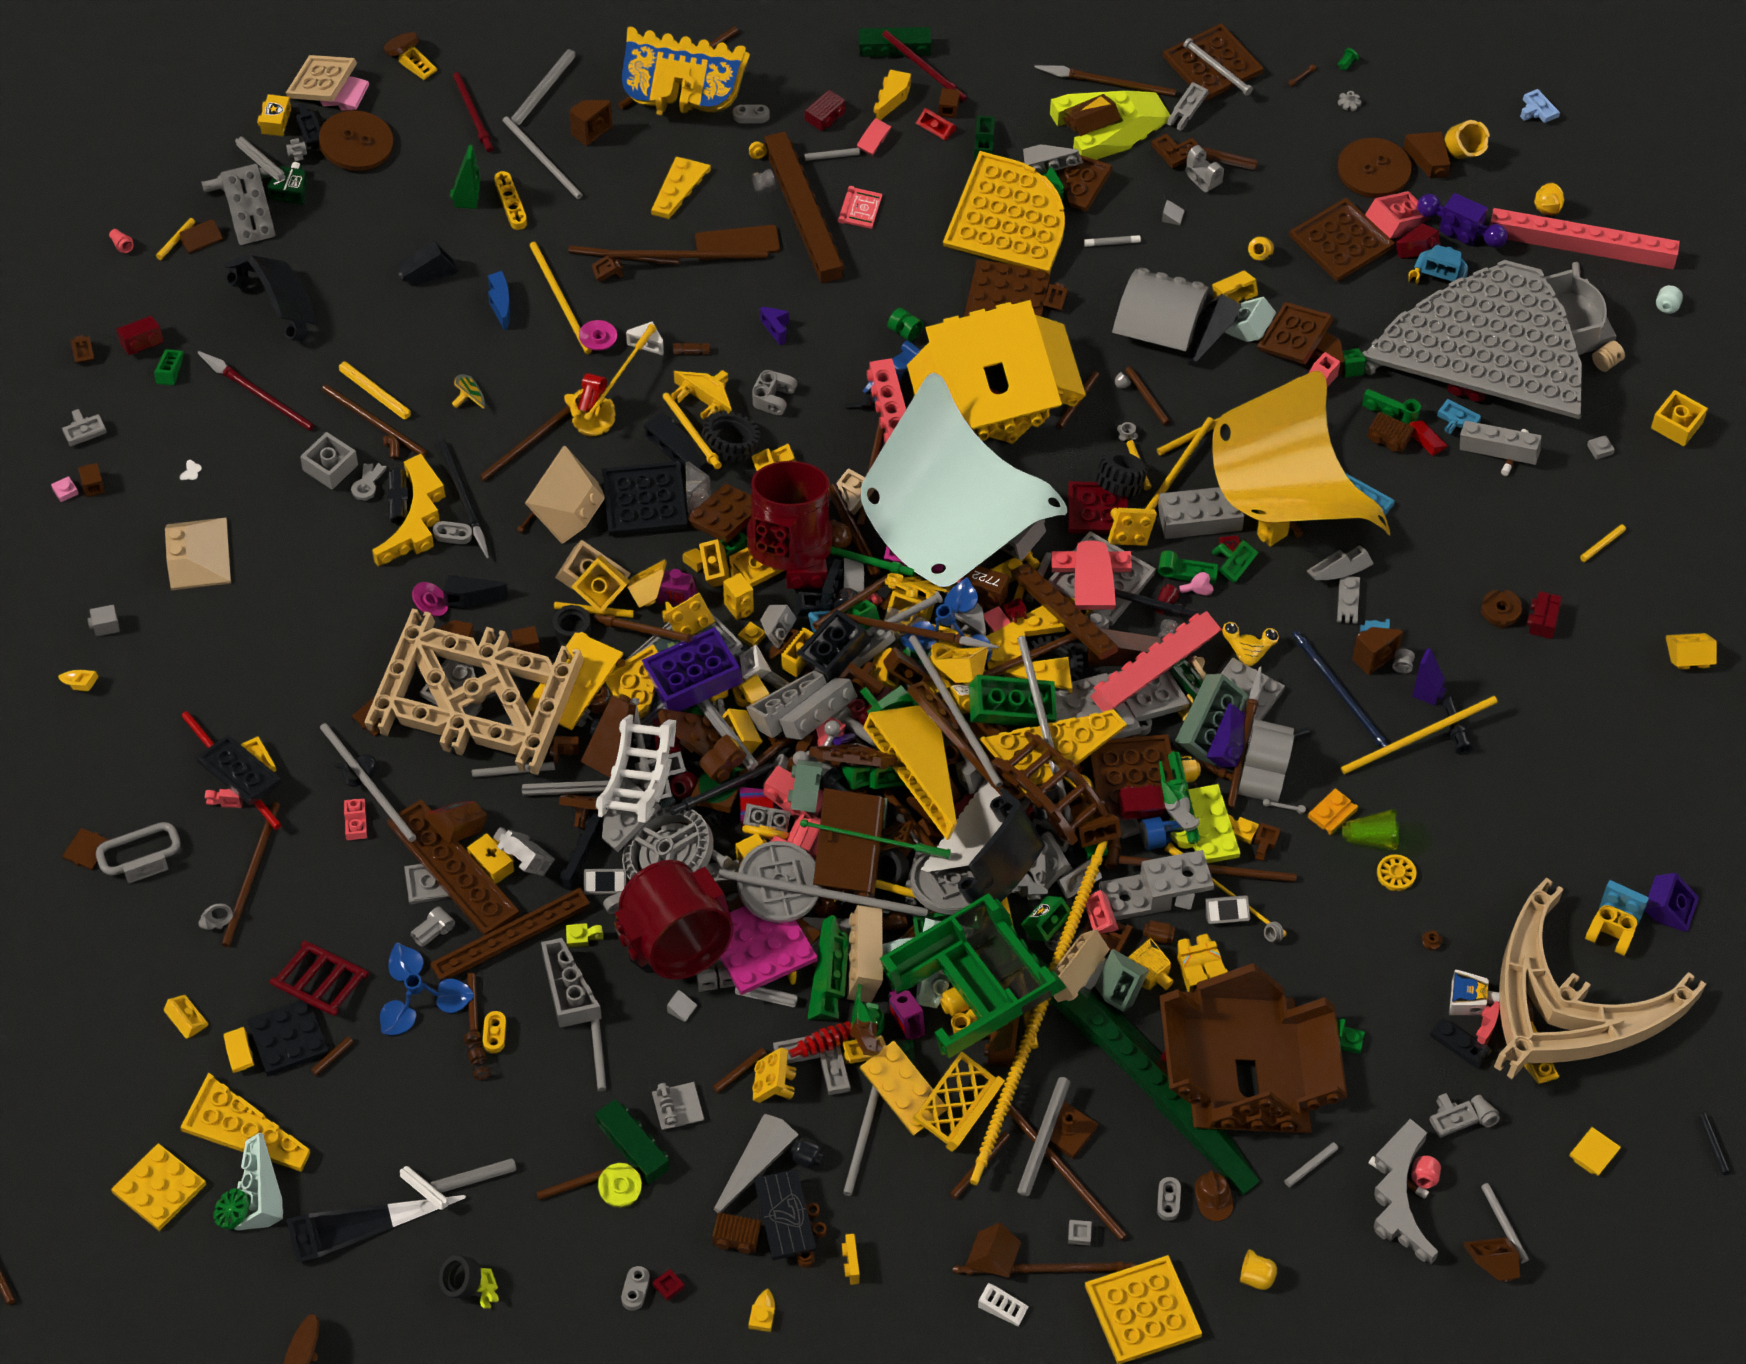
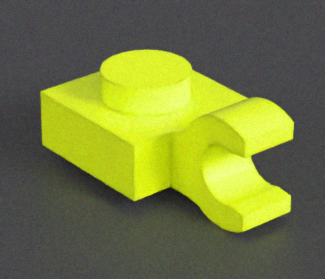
(579, 934)
(487, 1288)

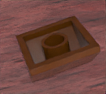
(994, 1251)

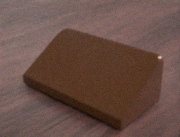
(200, 236)

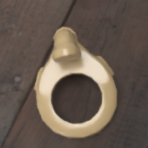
(1198, 663)

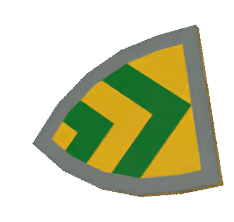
(469, 389)

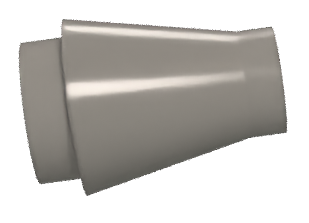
(1486, 1113)

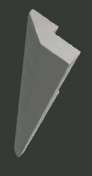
(768, 1143)

